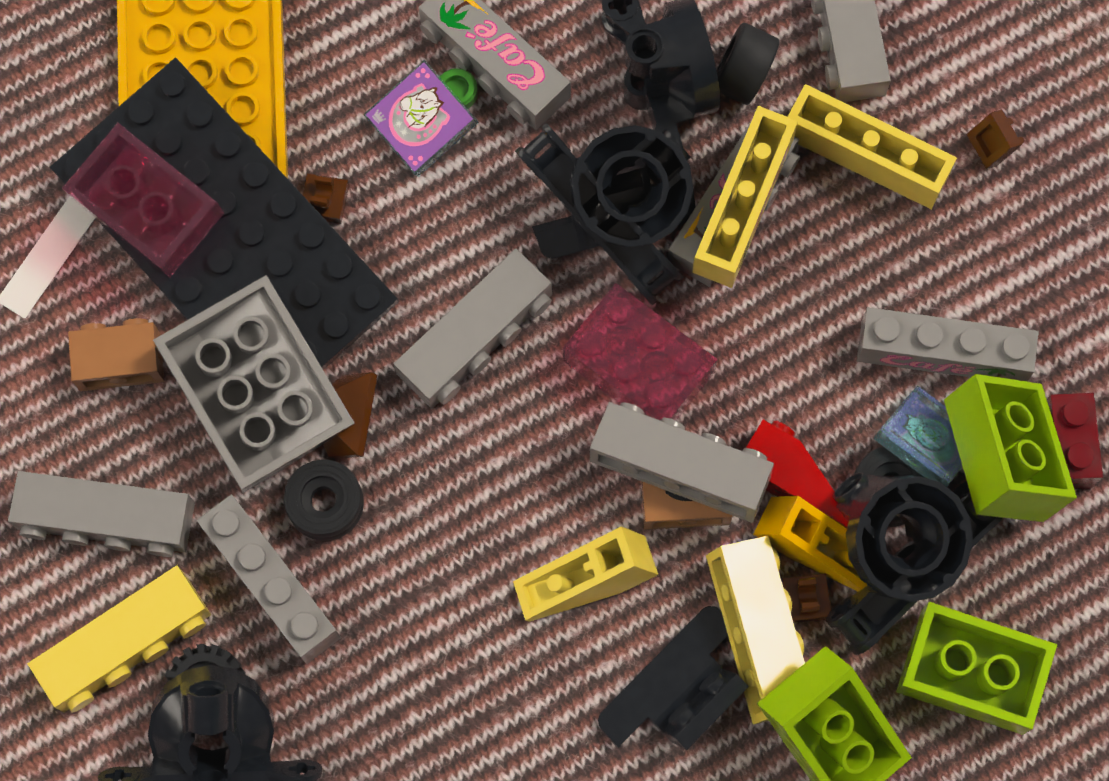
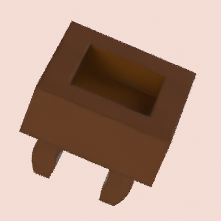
(994, 139)
(327, 196)
(808, 597)

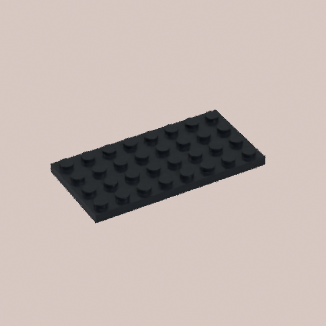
(264, 222)

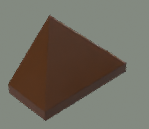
(357, 396)

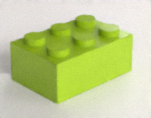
(1009, 448)
(977, 668)
(833, 723)

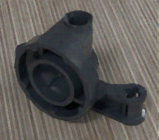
(670, 58)
(625, 236)
(942, 534)
(209, 703)

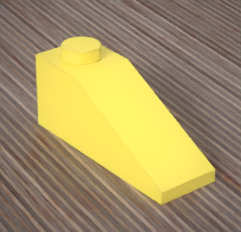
(587, 574)

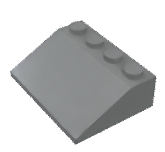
(254, 383)

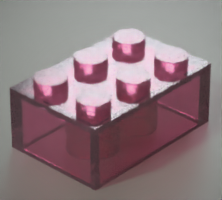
(143, 200)
(638, 356)

